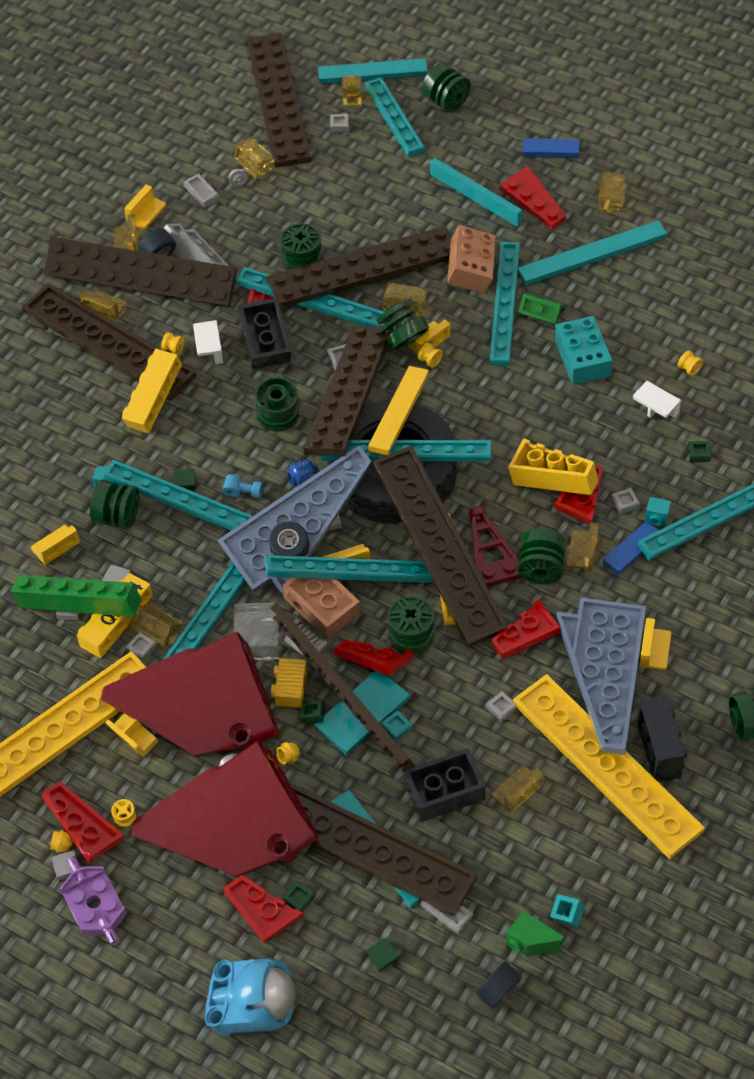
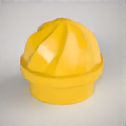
(288, 753)
(61, 841)

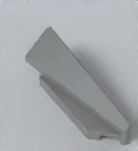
(192, 246)

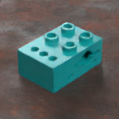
(583, 350)

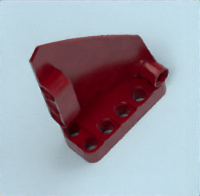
(200, 698)
(232, 816)

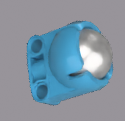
(249, 996)

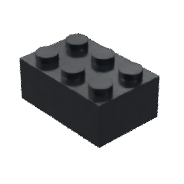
(264, 333)
(661, 739)
(444, 785)

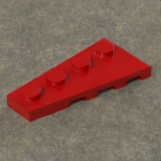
(533, 197)

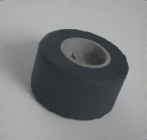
(158, 242)
(285, 535)
(498, 985)

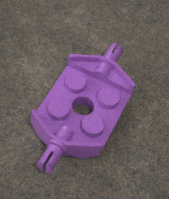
(88, 885)

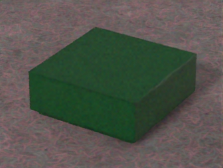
(699, 451)
(185, 478)
(312, 712)
(299, 896)
(382, 954)

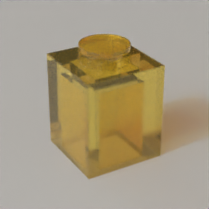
(352, 90)

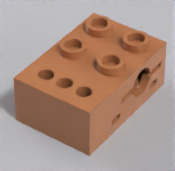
(471, 259)
(322, 603)

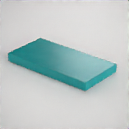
(378, 695)

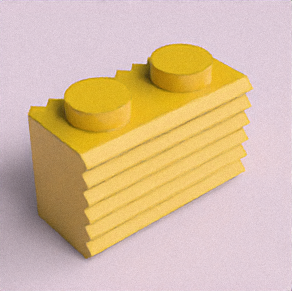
(290, 682)

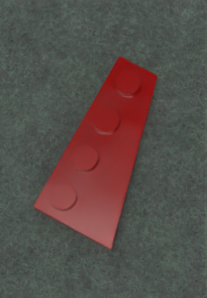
(82, 823)

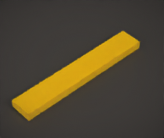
(398, 410)

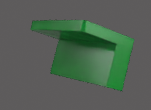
(540, 307)

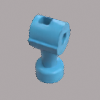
(233, 487)

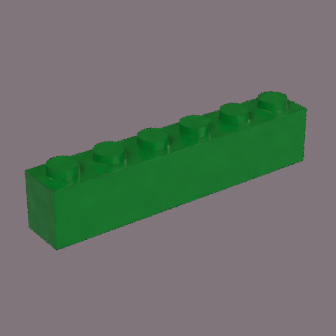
(76, 595)

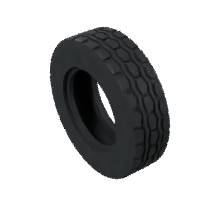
(370, 496)

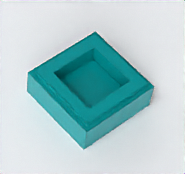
(396, 725)

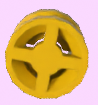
(172, 343)
(430, 355)
(690, 363)
(123, 807)

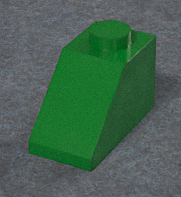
(532, 936)

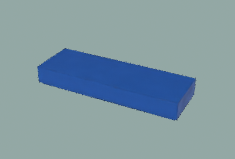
(551, 148)
(628, 550)

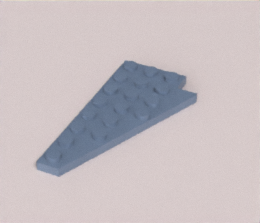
(310, 504)
(605, 657)

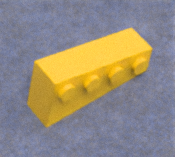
(551, 470)

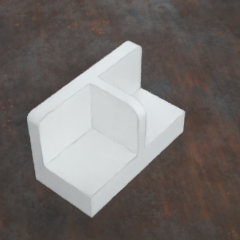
(208, 340)
(657, 400)

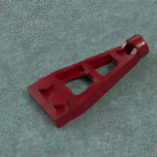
(498, 571)

